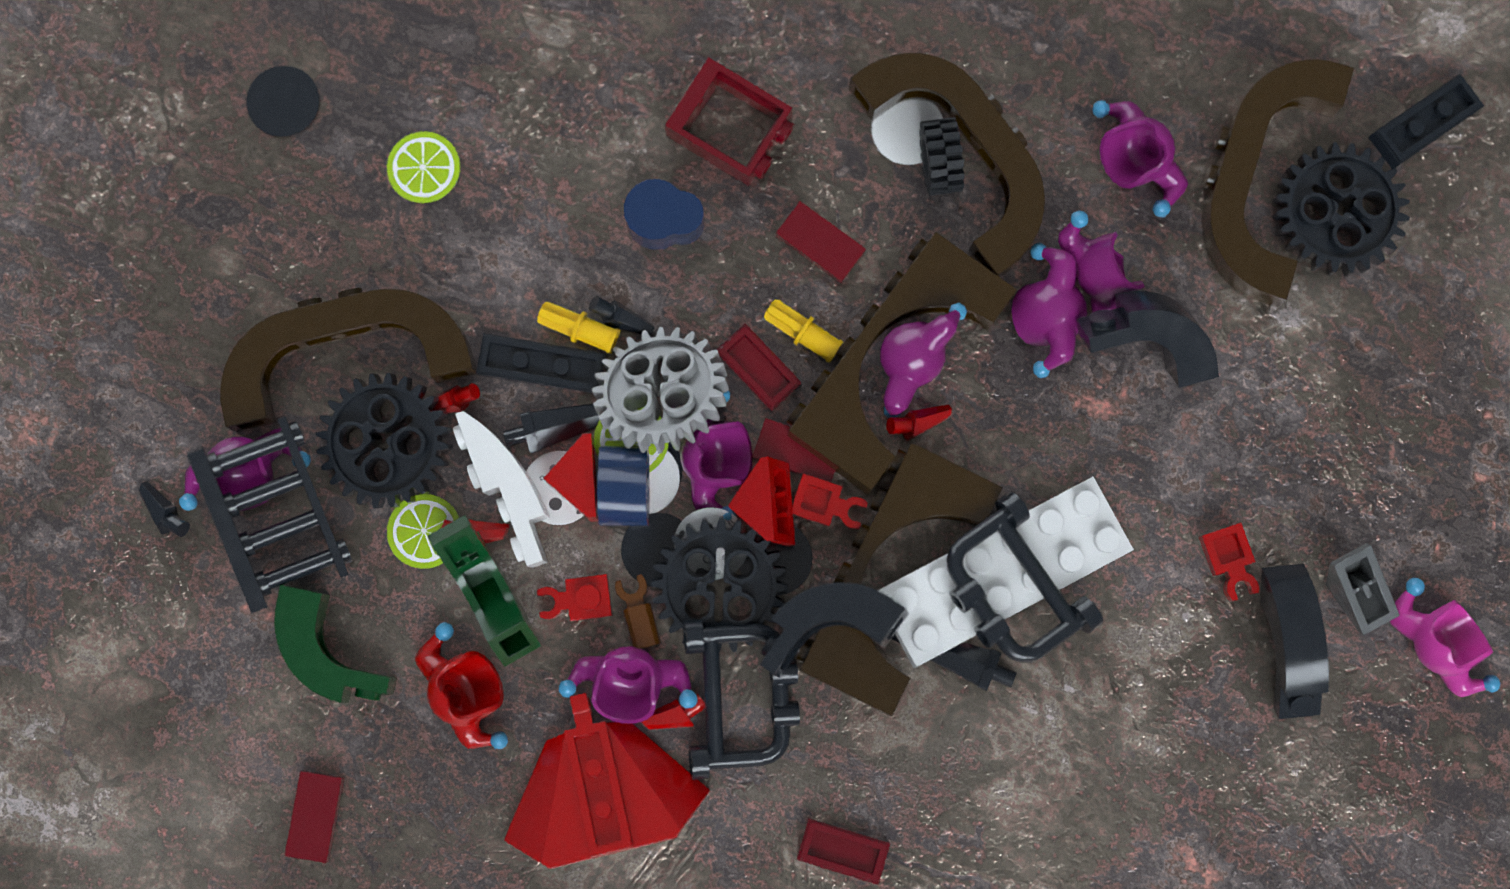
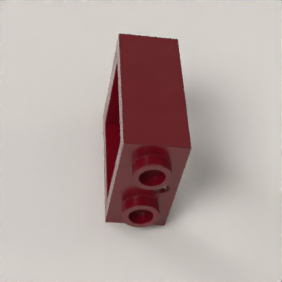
(692, 103)

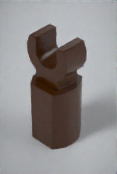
(639, 616)

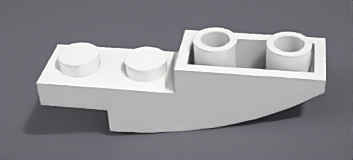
(496, 471)

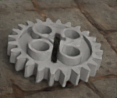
(623, 392)

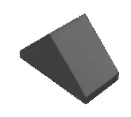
(1361, 589)

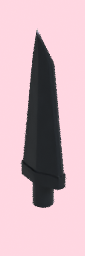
(552, 426)
(974, 665)

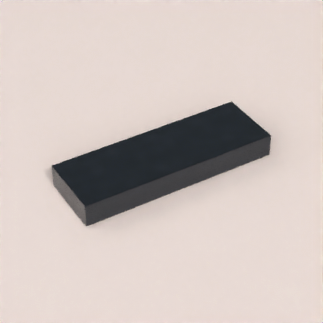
(1426, 121)
(539, 363)

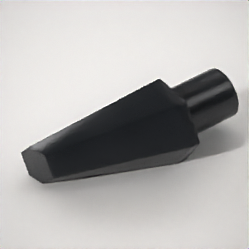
(619, 316)
(162, 511)

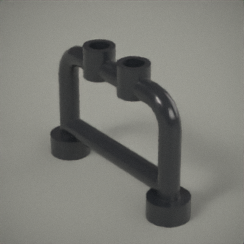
(969, 594)
(783, 712)

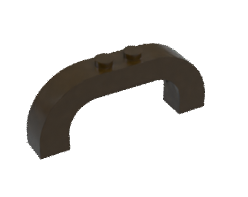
(980, 122)
(1236, 256)
(354, 313)

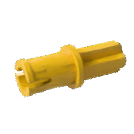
(578, 326)
(802, 330)

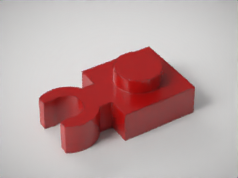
(820, 501)
(1228, 553)
(584, 598)

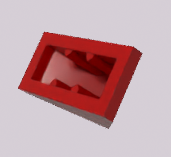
(575, 477)
(767, 501)

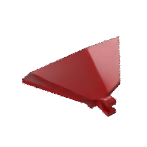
(601, 793)

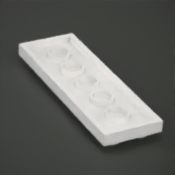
(1066, 534)

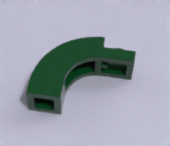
(486, 590)
(303, 647)

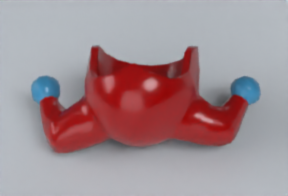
(462, 690)

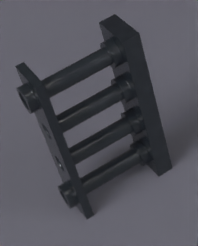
(227, 506)

